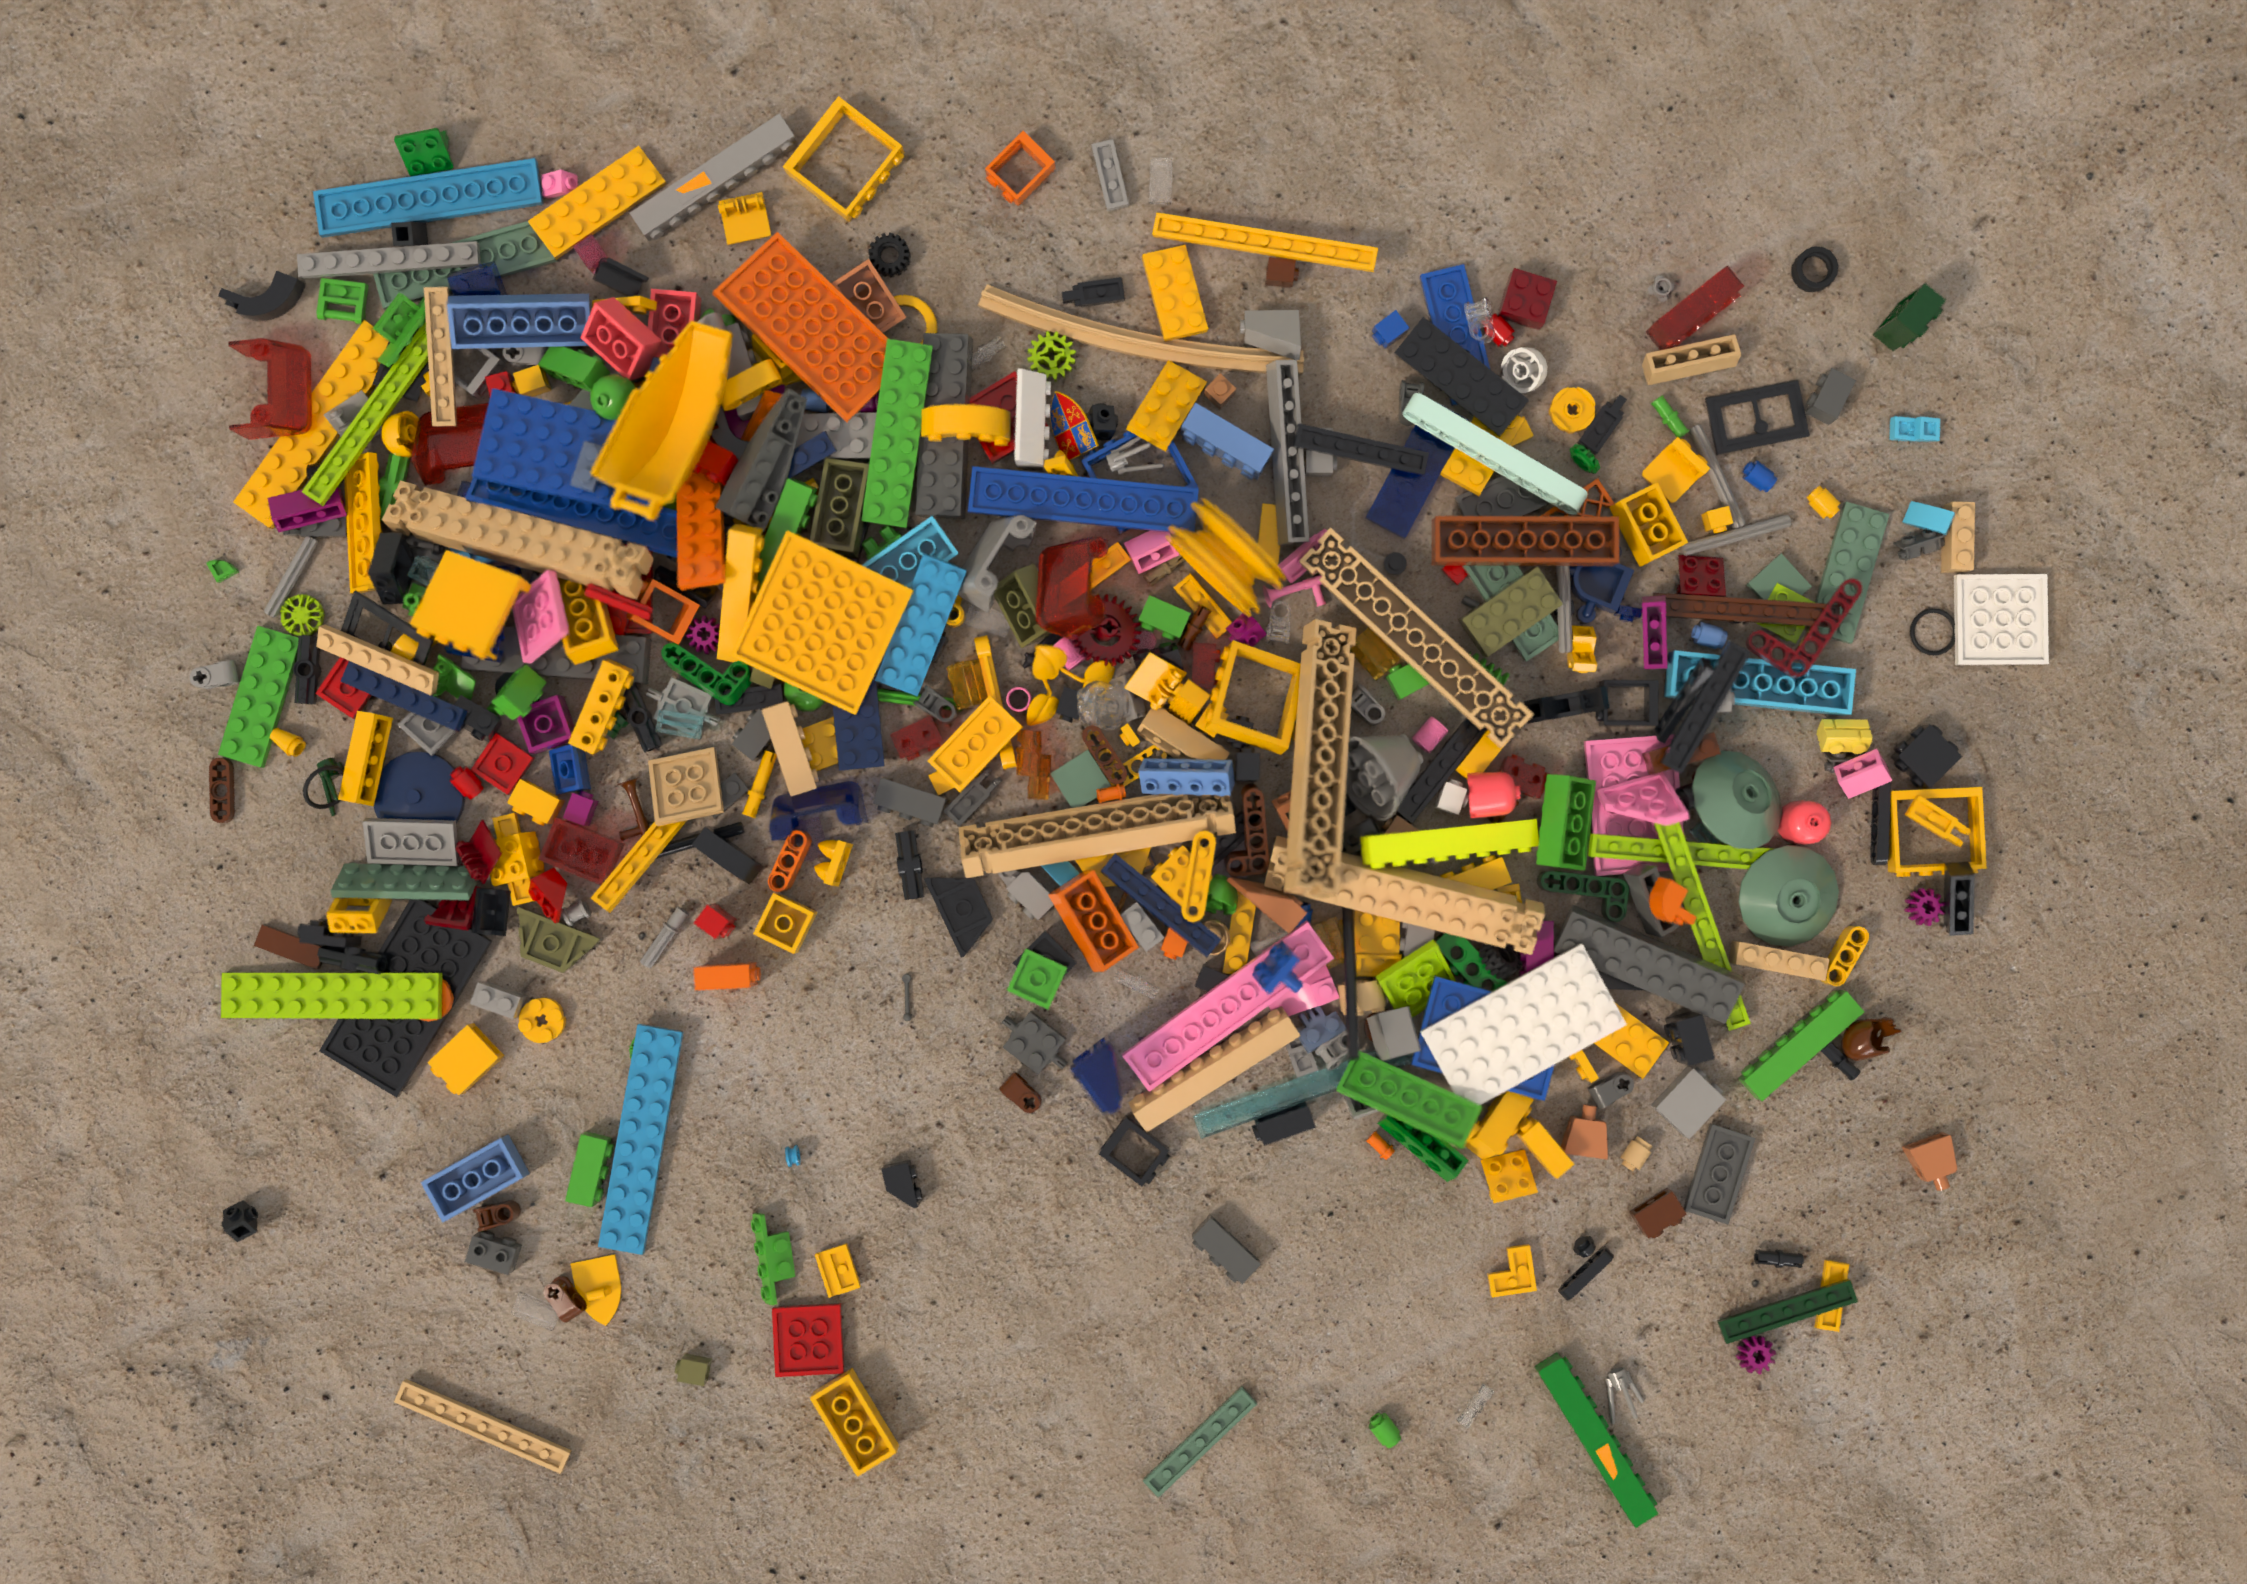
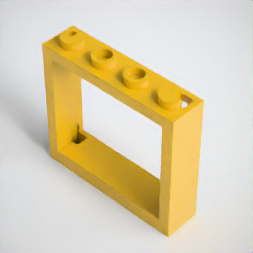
(817, 136)
(1243, 734)
(1976, 825)

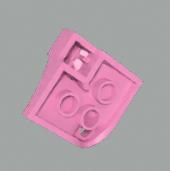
(1316, 991)

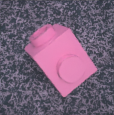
(558, 183)

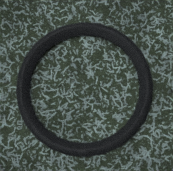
(1912, 631)
(308, 780)

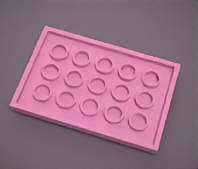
(1614, 763)

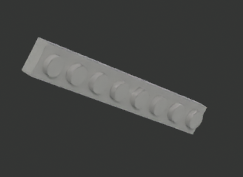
(388, 260)

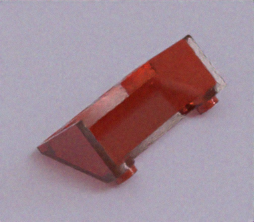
(447, 446)

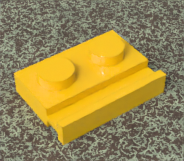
(838, 1270)

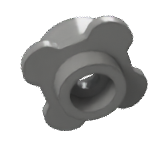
(1662, 282)

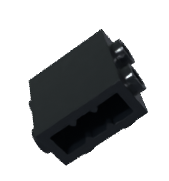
(1925, 756)

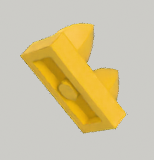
(1060, 465)
(839, 853)

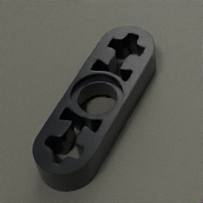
(1586, 1273)

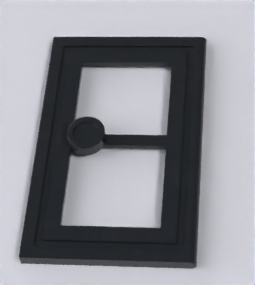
(1762, 437)
(353, 615)

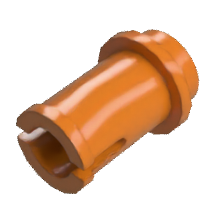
(1111, 793)
(1380, 1145)

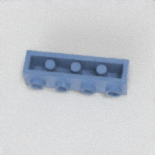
(1186, 776)

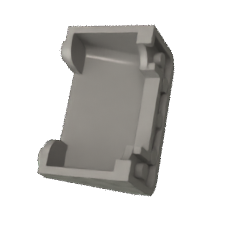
(1001, 532)

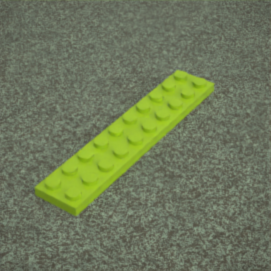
(331, 995)

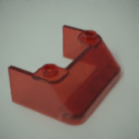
(287, 389)

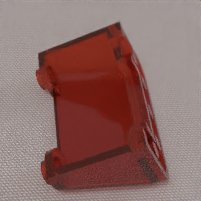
(1065, 587)

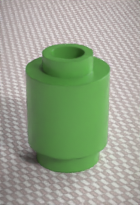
(1384, 1430)

